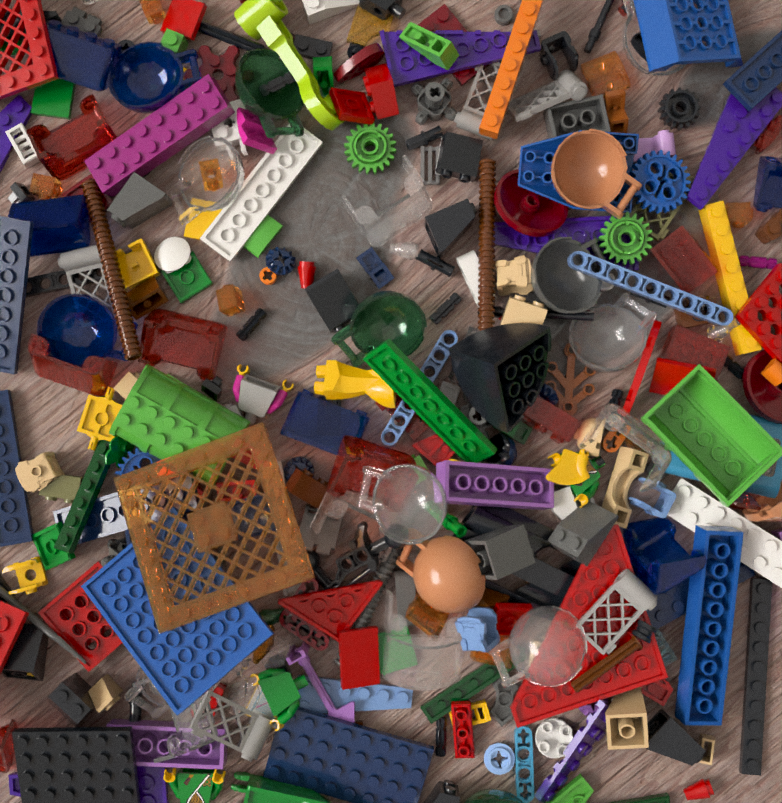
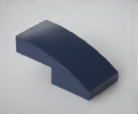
(375, 267)

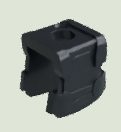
(562, 42)

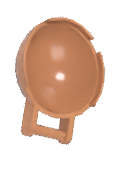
(591, 171)
(445, 574)

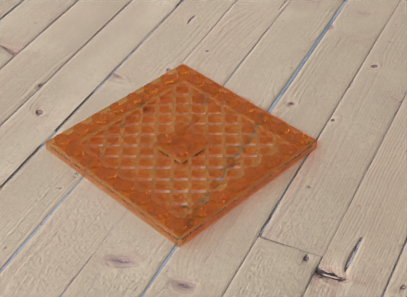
(212, 528)

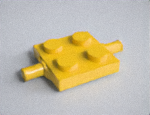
(98, 417)

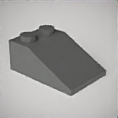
(583, 532)

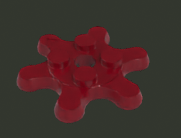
(225, 63)

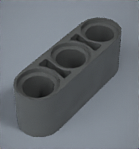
(404, 592)

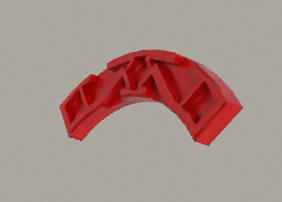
(642, 366)

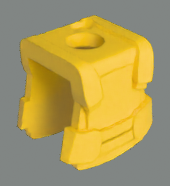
(21, 569)

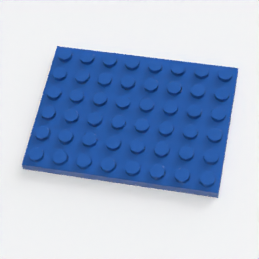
(185, 659)

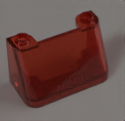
(70, 144)
(182, 341)
(90, 378)
(351, 458)

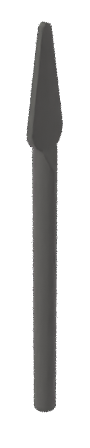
(39, 623)

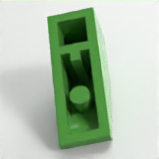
(430, 45)

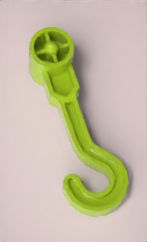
(264, 21)

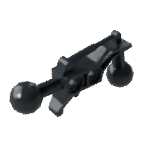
(355, 556)

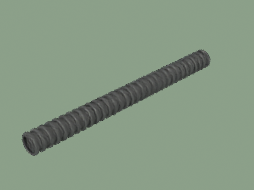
(382, 573)

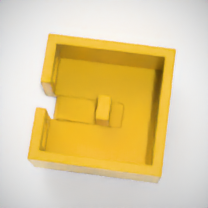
(136, 265)

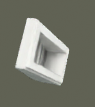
(27, 161)

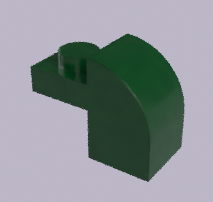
(519, 433)

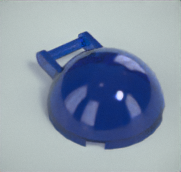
(150, 76)
(79, 328)

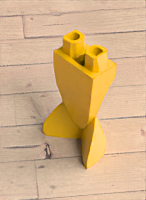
(348, 382)

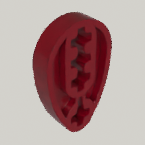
(358, 62)

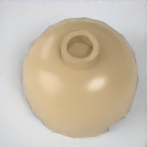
(594, 447)

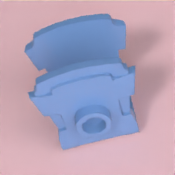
(663, 503)
(478, 629)

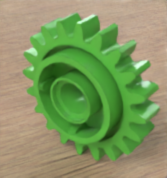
(370, 136)
(619, 249)

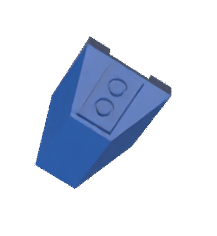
(536, 167)

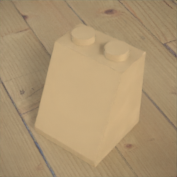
(521, 311)
(627, 721)

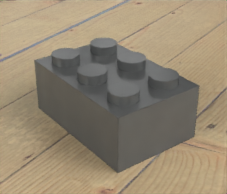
(576, 116)

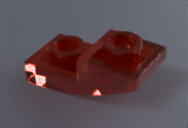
(768, 136)

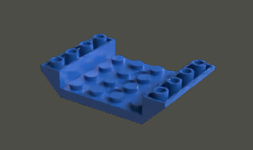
(674, 37)

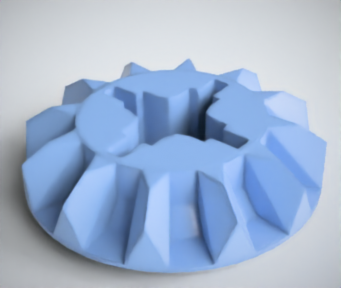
(506, 763)

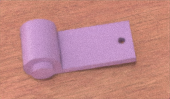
(662, 141)

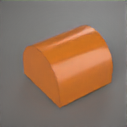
(773, 372)

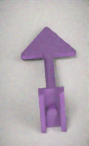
(299, 654)

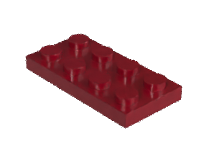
(445, 20)

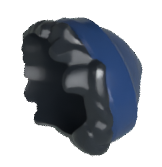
(506, 450)

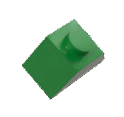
(324, 74)

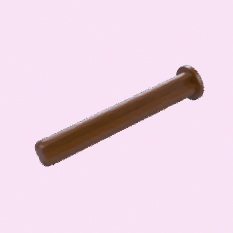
(606, 664)

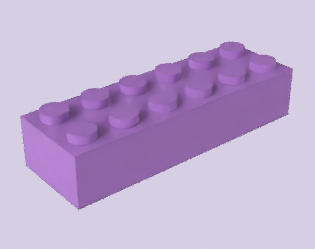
(496, 485)
(151, 742)

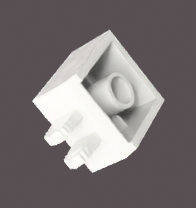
(231, 133)

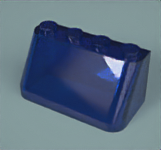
(82, 55)
(58, 223)

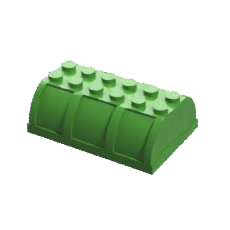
(172, 418)
(713, 435)

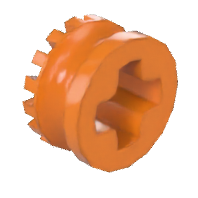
(262, 275)

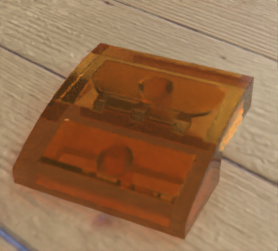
(605, 74)
(426, 617)

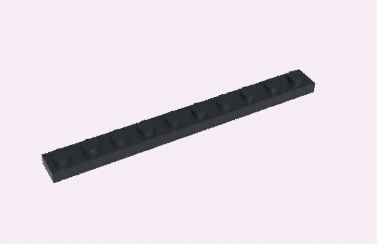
(755, 676)

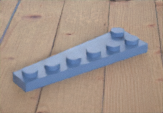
(365, 698)

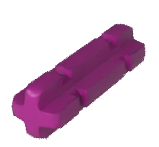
(757, 262)

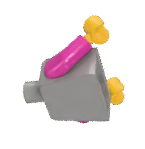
(256, 395)

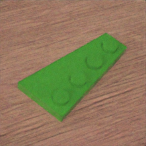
(574, 792)

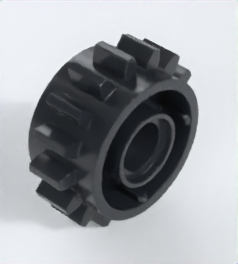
(684, 100)

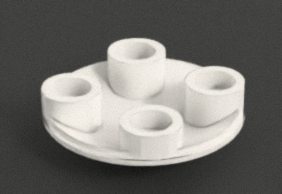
(172, 254)
(553, 737)

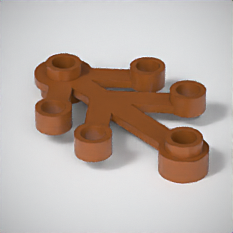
(570, 383)

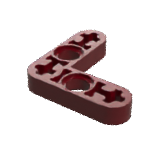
(319, 634)

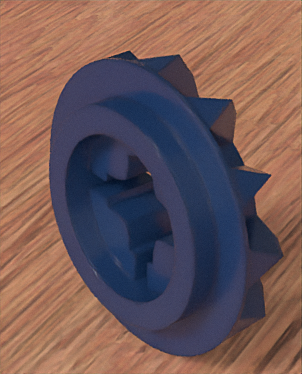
(278, 267)
(549, 394)
(301, 462)

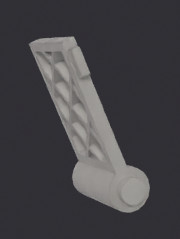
(565, 87)
(470, 118)
(83, 260)
(635, 593)
(251, 739)

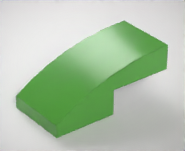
(262, 236)

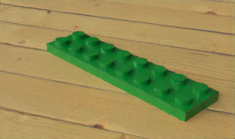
(429, 402)

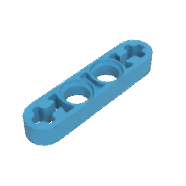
(524, 763)

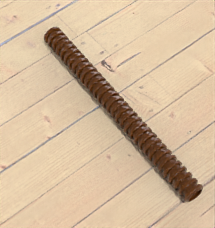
(486, 244)
(111, 270)

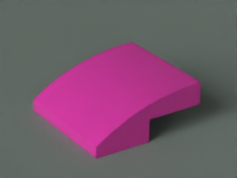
(252, 132)

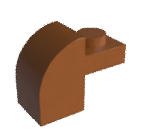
(615, 110)

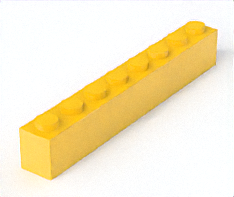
(729, 277)

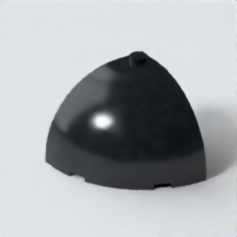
(503, 370)

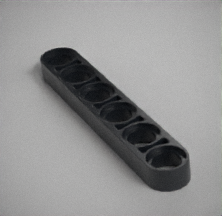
(55, 285)

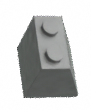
(138, 202)
(502, 551)

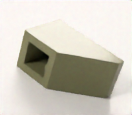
(63, 487)

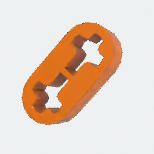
(617, 442)

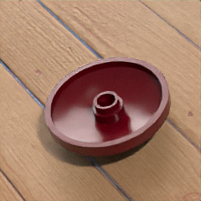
(526, 210)
(760, 393)

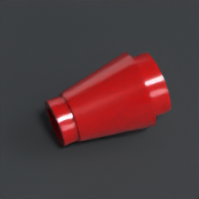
(306, 273)
(699, 790)

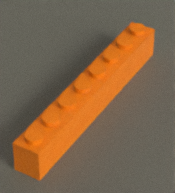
(510, 68)

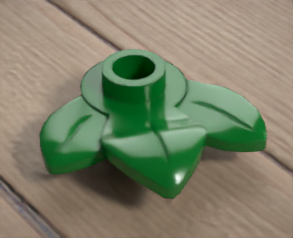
(118, 449)

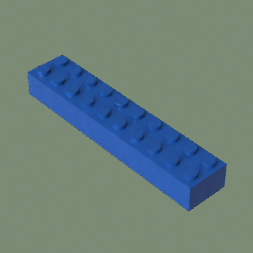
(709, 627)

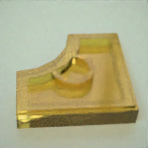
(366, 26)

